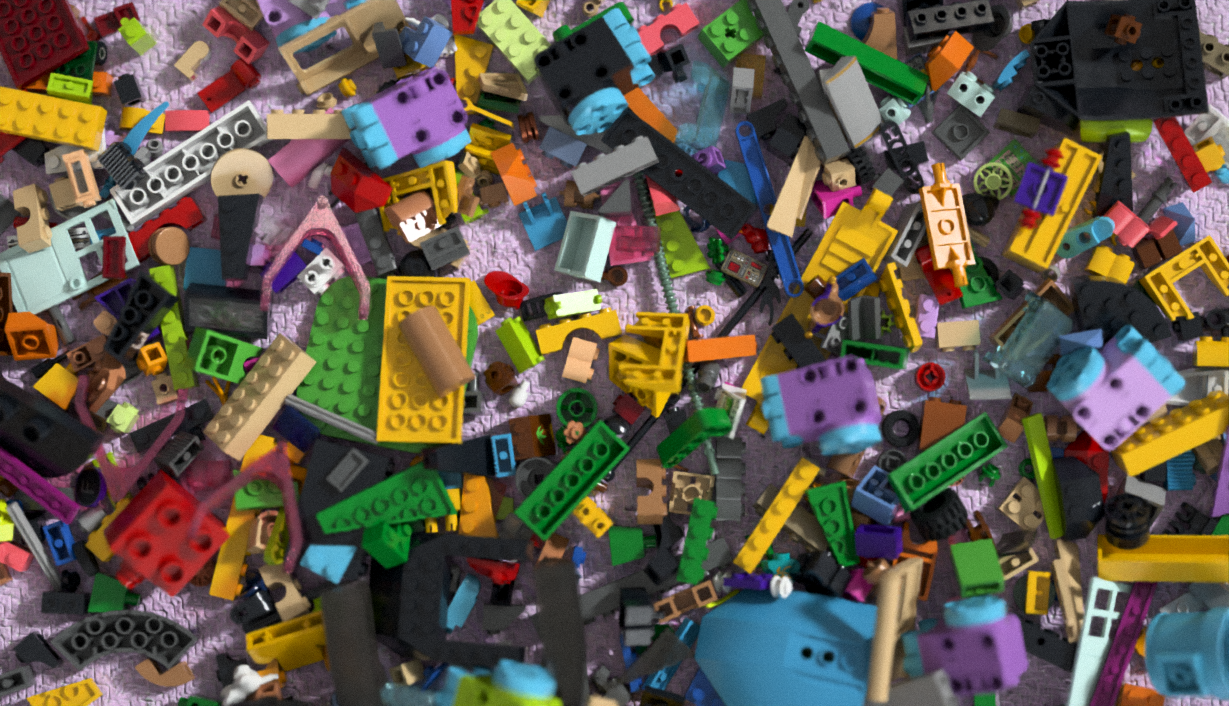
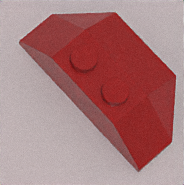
(358, 184)
(1093, 455)

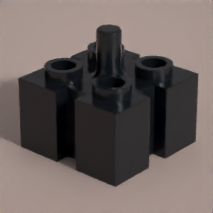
(820, 573)
(636, 616)

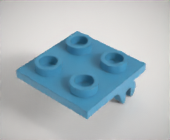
(544, 222)

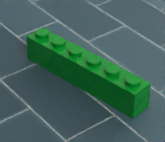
(876, 66)

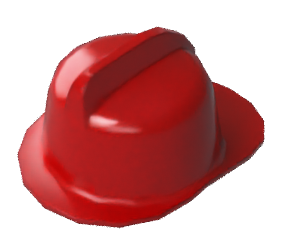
(507, 289)

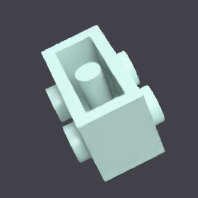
(969, 96)

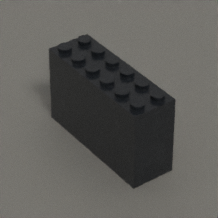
(320, 494)

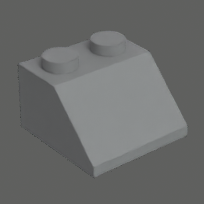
(1151, 493)

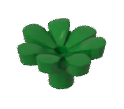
(716, 250)

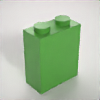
(976, 568)

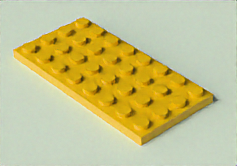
(407, 400)

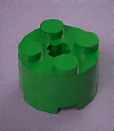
(586, 401)

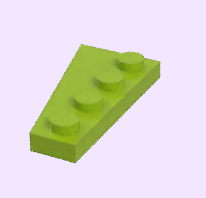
(679, 245)

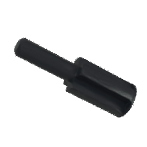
(733, 283)
(42, 368)

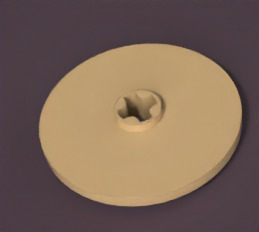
(241, 162)

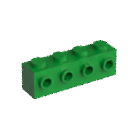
(695, 542)

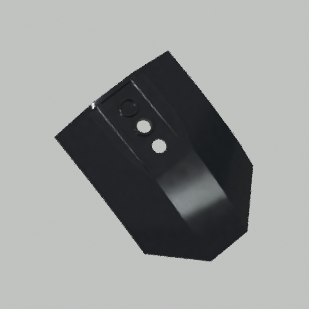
(1094, 74)

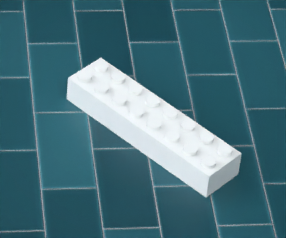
(190, 164)

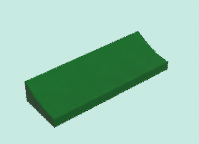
(946, 462)
(571, 480)

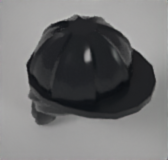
(979, 208)

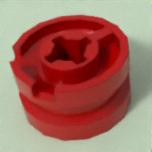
(937, 372)

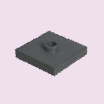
(960, 132)

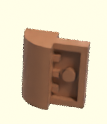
(413, 216)
(104, 381)

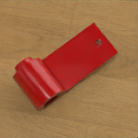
(230, 85)
(940, 280)

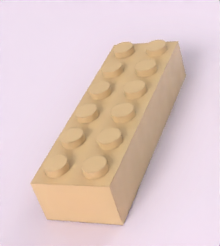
(259, 397)

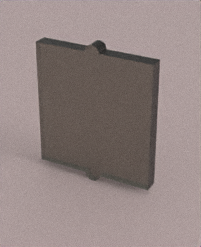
(1016, 543)

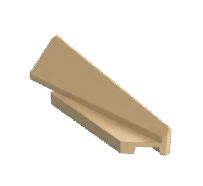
(796, 190)
(1068, 587)

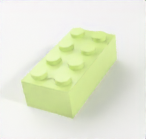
(513, 36)

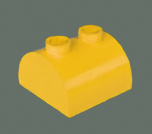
(1210, 352)

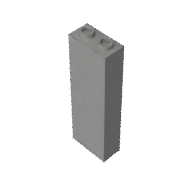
(923, 690)

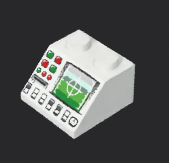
(733, 401)

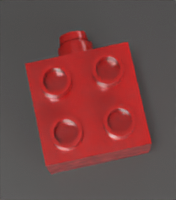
(154, 538)

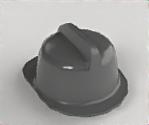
(1000, 29)

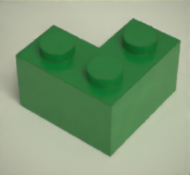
(388, 543)

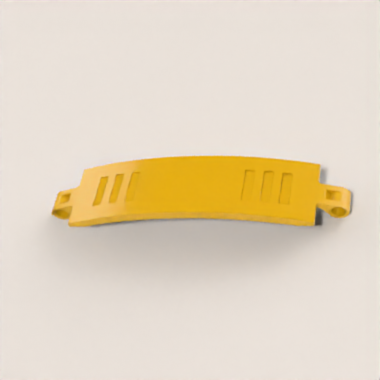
(848, 239)

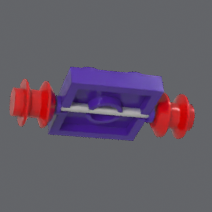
(1040, 189)

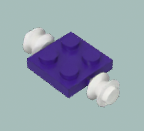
(746, 580)

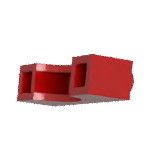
(1182, 153)
(184, 214)

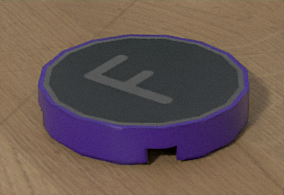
(90, 486)

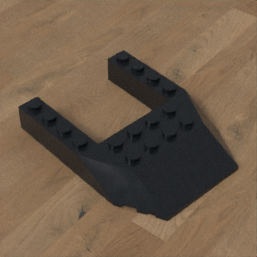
(414, 598)

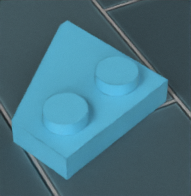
(328, 560)

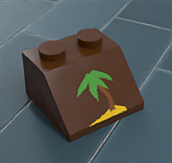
(532, 436)

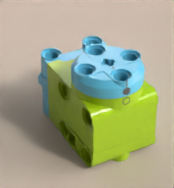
(504, 686)

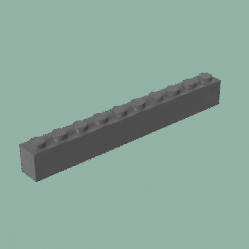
(800, 79)
(606, 598)

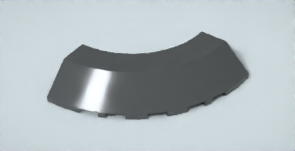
(125, 632)

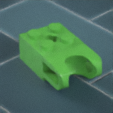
(739, 26)
(219, 355)

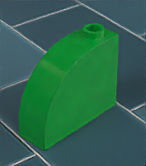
(876, 354)

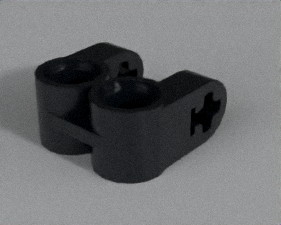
(254, 606)

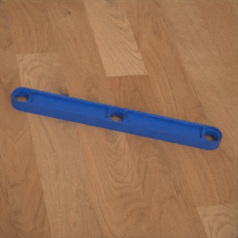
(765, 195)

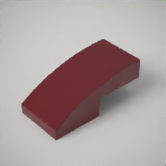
(110, 22)

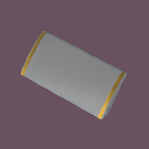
(852, 101)

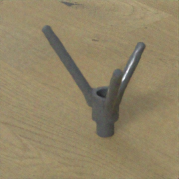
(927, 106)

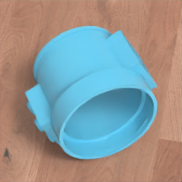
(1189, 653)

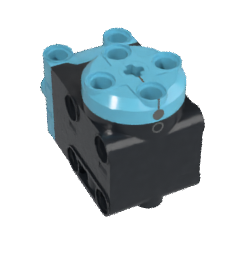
(594, 71)

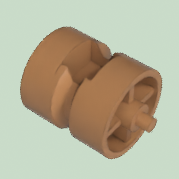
(573, 197)
(1061, 428)
(873, 572)

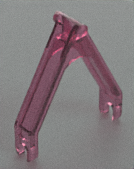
(323, 223)
(272, 467)
(119, 479)

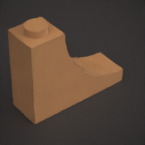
(882, 32)

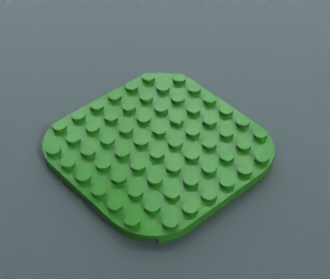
(351, 360)

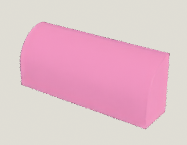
(303, 156)

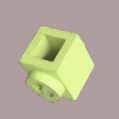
(123, 418)

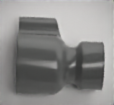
(708, 375)

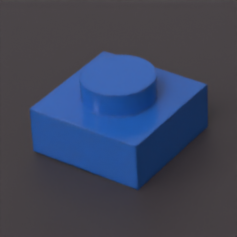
(313, 246)
(579, 556)

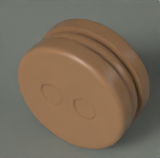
(168, 246)

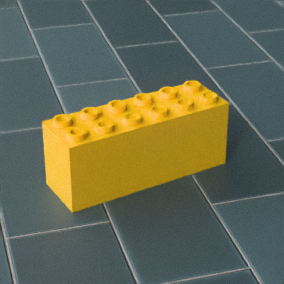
(1037, 247)

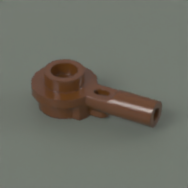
(616, 276)

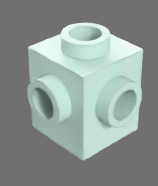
(899, 106)

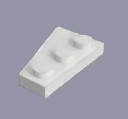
(55, 164)

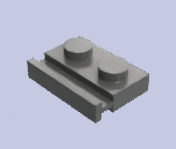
(445, 248)

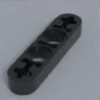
(904, 155)

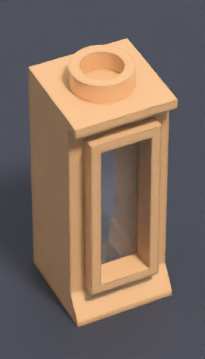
(82, 178)

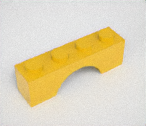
(604, 325)

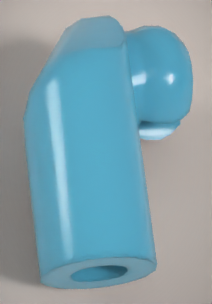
(1222, 174)

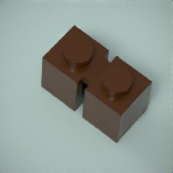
(1154, 251)

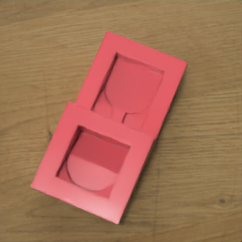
(186, 120)
(1160, 226)

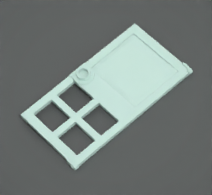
(55, 272)
(1093, 650)

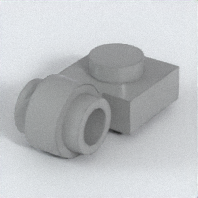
(153, 149)

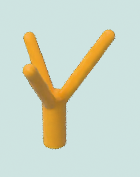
(218, 390)

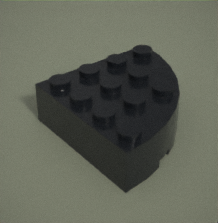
(1111, 305)

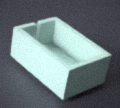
(585, 246)

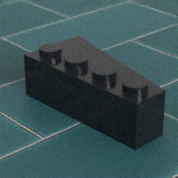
(236, 225)
(139, 317)

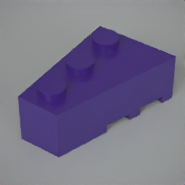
(117, 297)

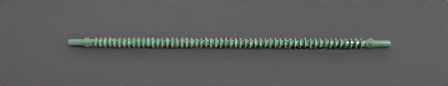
(672, 307)

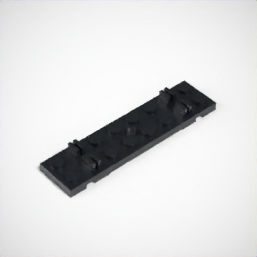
(696, 187)

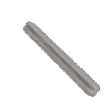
(332, 419)
(34, 545)

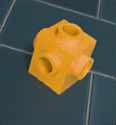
(152, 359)

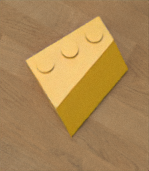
(632, 351)

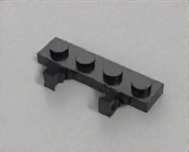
(193, 422)

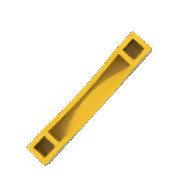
(776, 515)

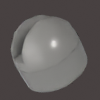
(1054, 276)

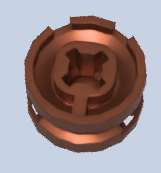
(528, 127)
(204, 575)

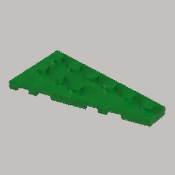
(396, 499)

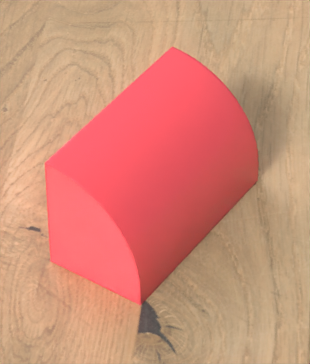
(662, 200)

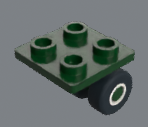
(83, 64)

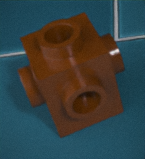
(1123, 29)
(500, 378)

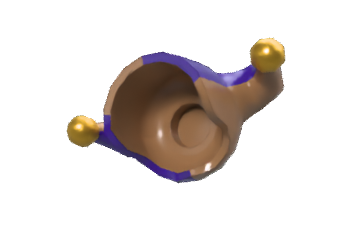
(825, 309)

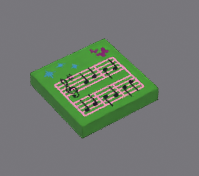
(1015, 159)

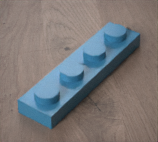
(687, 633)

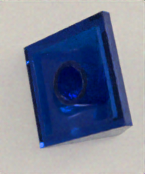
(297, 429)

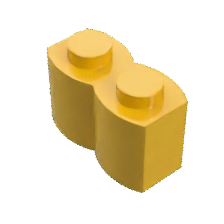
(1105, 263)

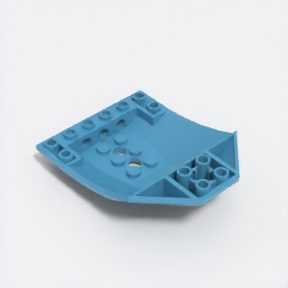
(756, 642)

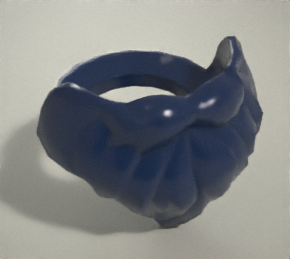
(696, 227)
(254, 583)

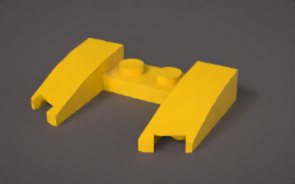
(437, 176)
(1159, 281)
(666, 375)

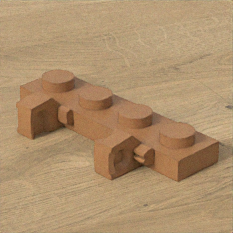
(465, 200)

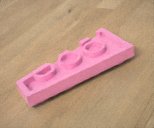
(615, 256)

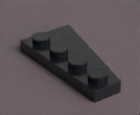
(1116, 174)

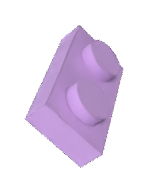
(357, 243)

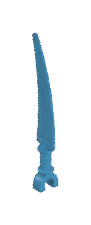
(135, 138)

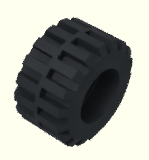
(940, 516)

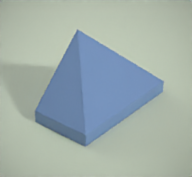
(1185, 222)
(1080, 340)

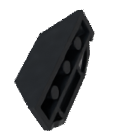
(1078, 497)

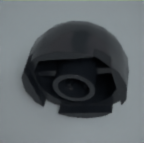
(416, 265)

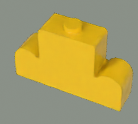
(291, 642)

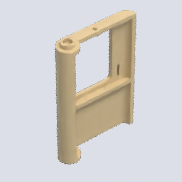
(359, 26)
(887, 645)

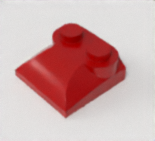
(498, 570)

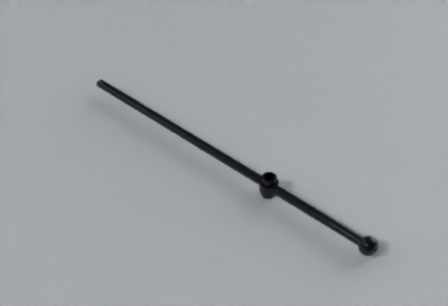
(724, 332)

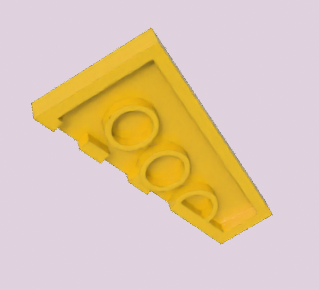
(900, 308)

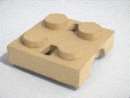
(684, 493)
(1022, 509)

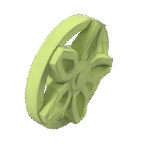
(993, 180)

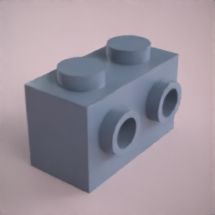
(563, 147)

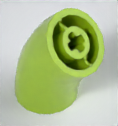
(1098, 130)

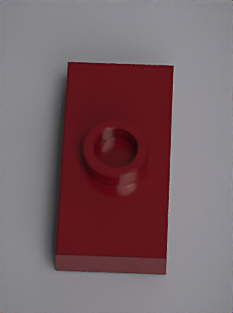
(114, 257)

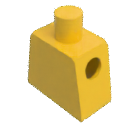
(59, 384)

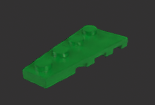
(980, 286)
(834, 516)

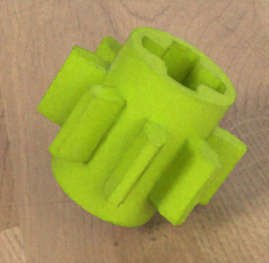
(887, 324)

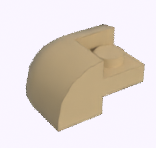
(260, 532)

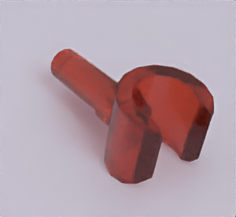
(92, 35)

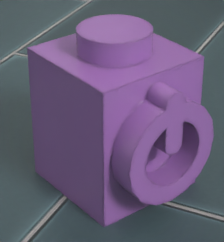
(711, 159)

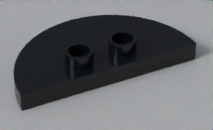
(42, 434)

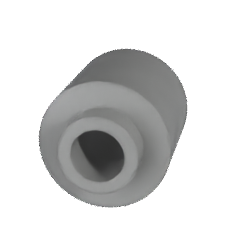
(92, 519)

